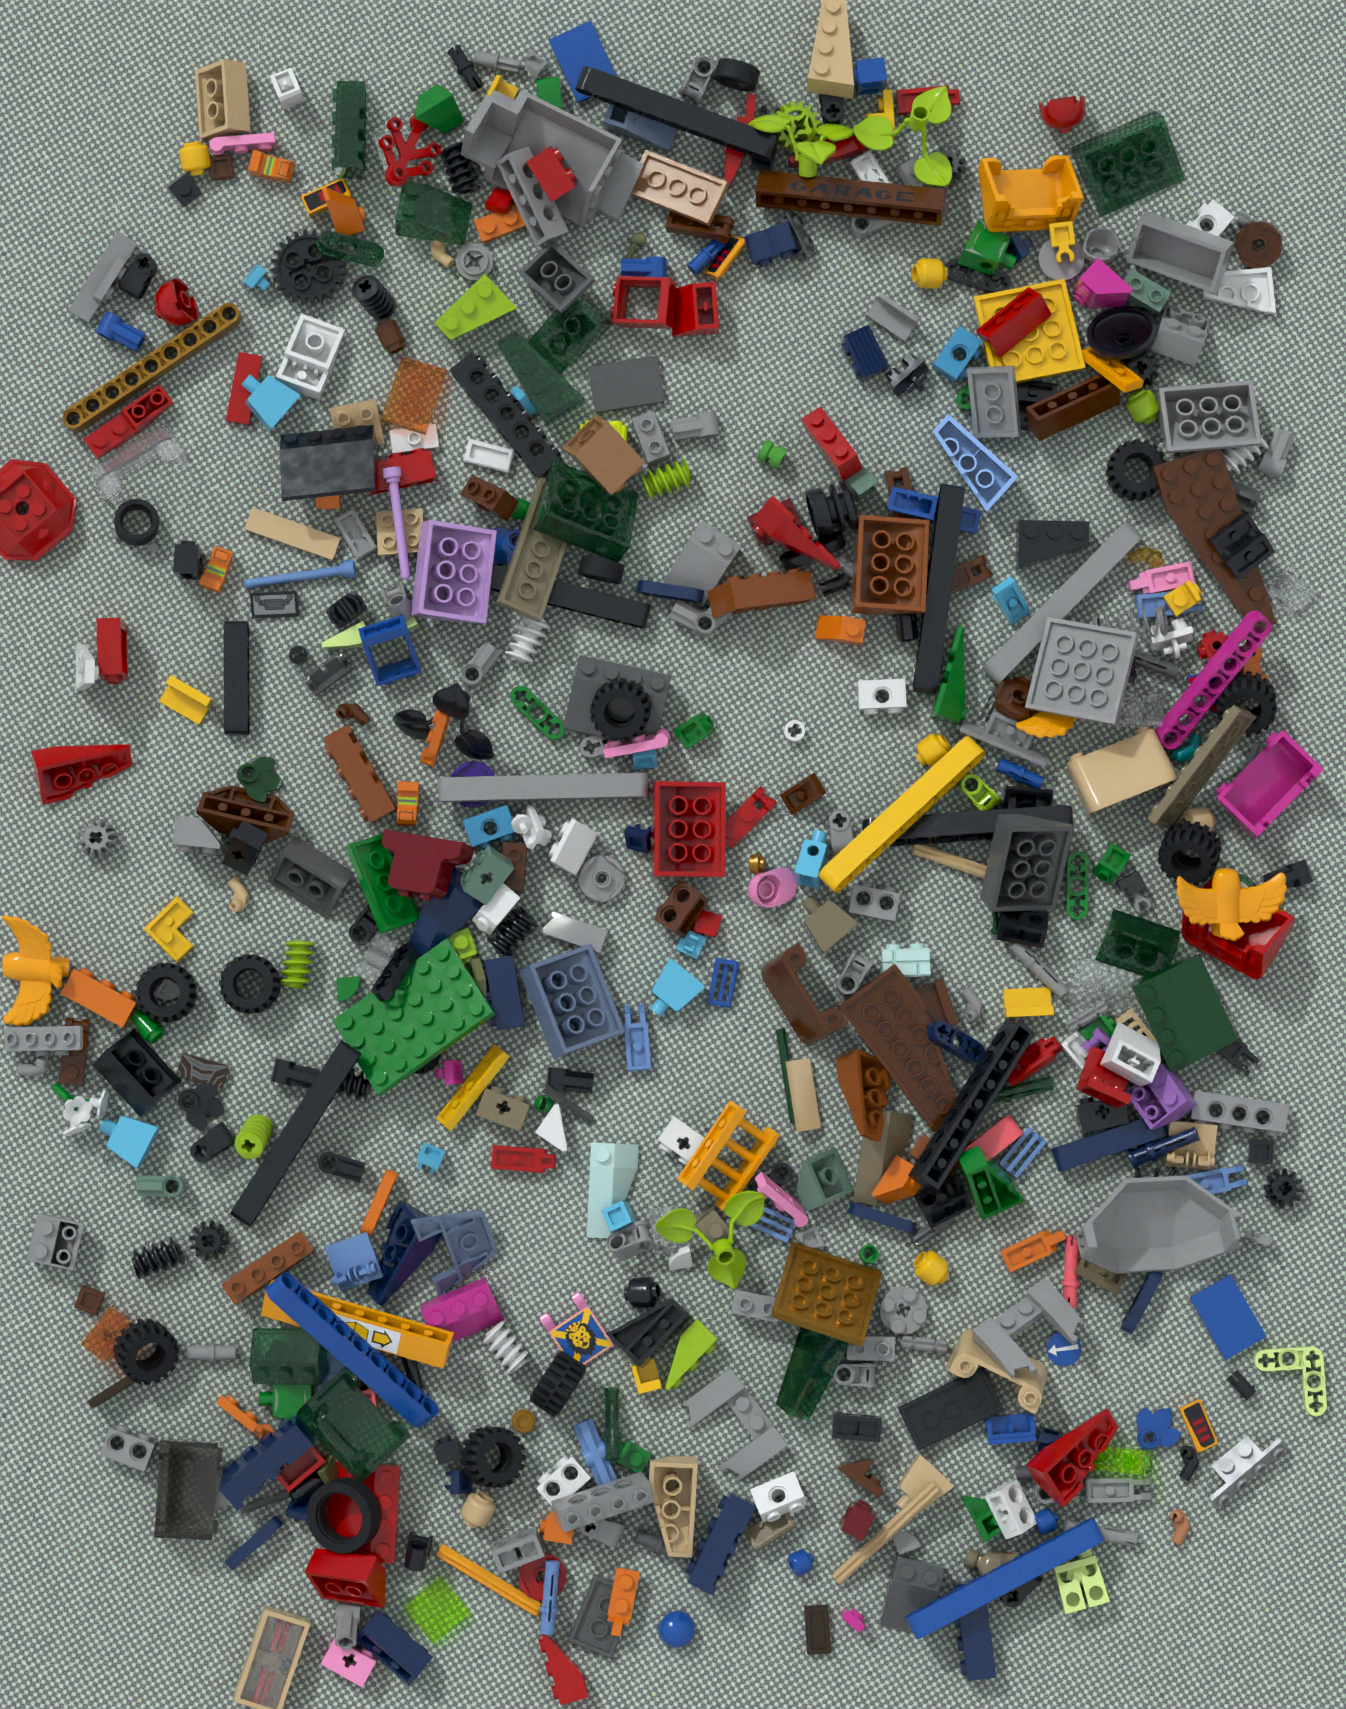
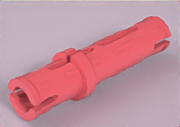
(1070, 1278)

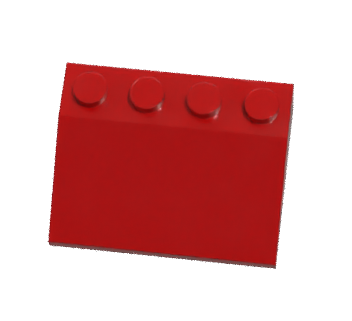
(688, 829)
(346, 1516)

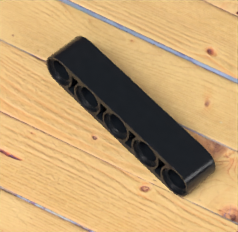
(236, 678)

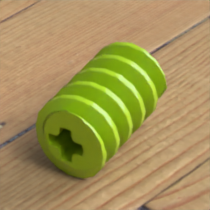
(666, 479)
(297, 964)
(253, 1136)

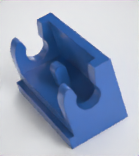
(1010, 1428)

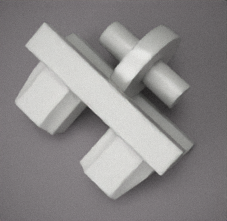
(1173, 641)
(531, 827)

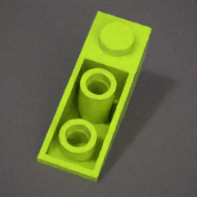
(691, 1346)

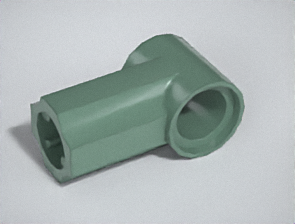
(158, 1186)

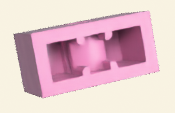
(355, 1672)

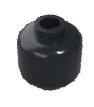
(642, 1292)

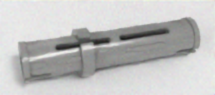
(1039, 969)
(1110, 1534)

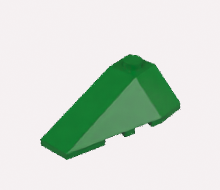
(951, 693)

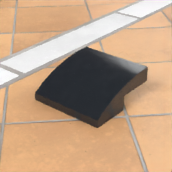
(1030, 393)
(1241, 545)

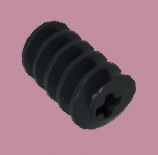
(458, 170)
(374, 297)
(513, 931)
(356, 1085)
(157, 1258)

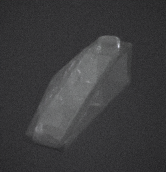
(1099, 982)

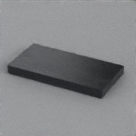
(950, 1409)

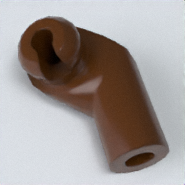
(352, 710)

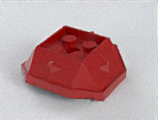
(49, 514)

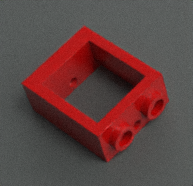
(665, 308)
(112, 649)

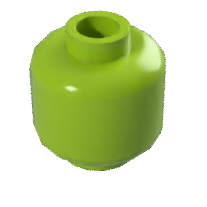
(1142, 406)

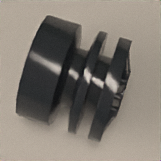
(831, 509)

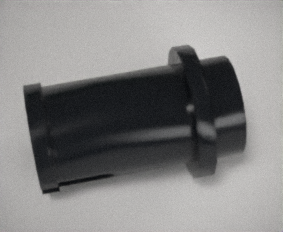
(835, 584)
(1243, 1386)

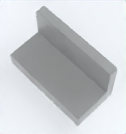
(892, 317)

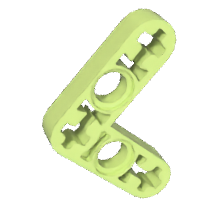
(1299, 1363)

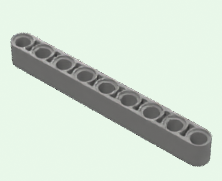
(1062, 601)
(543, 787)

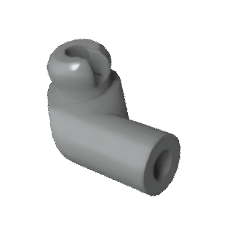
(974, 1005)
(34, 1069)

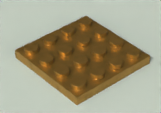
(826, 1294)

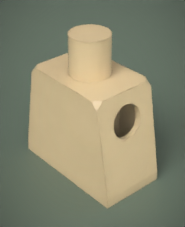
(918, 1477)

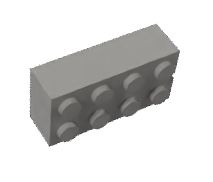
(1180, 251)

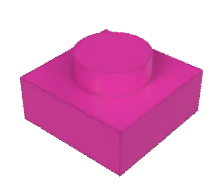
(853, 1618)

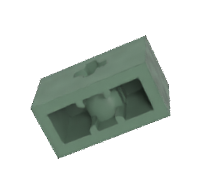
(1146, 293)
(486, 886)

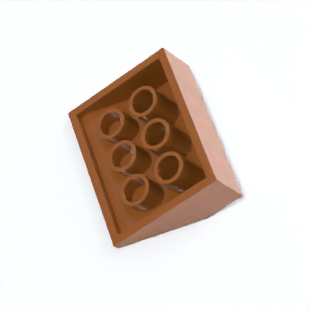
(890, 565)

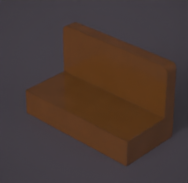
(937, 1002)

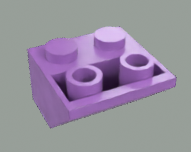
(1163, 1099)

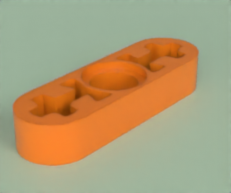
(379, 1202)

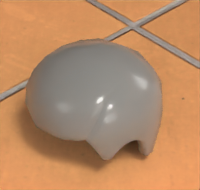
(1100, 244)

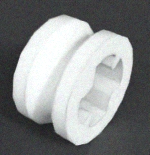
(799, 736)

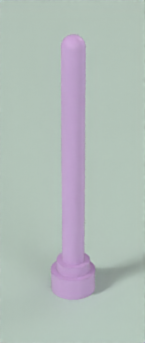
(392, 478)

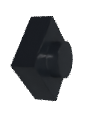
(184, 190)
(1260, 1151)

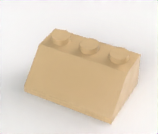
(222, 99)

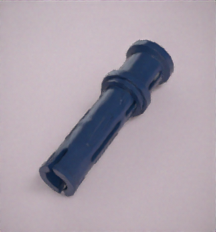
(1151, 1154)

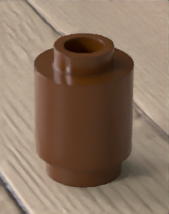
(390, 336)

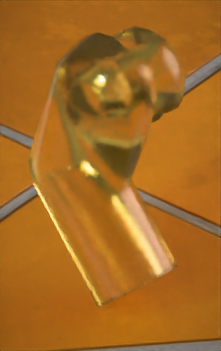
(1146, 553)

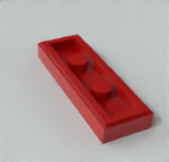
(237, 409)

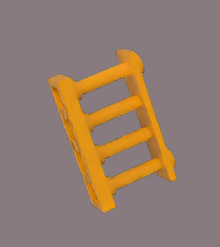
(712, 1144)

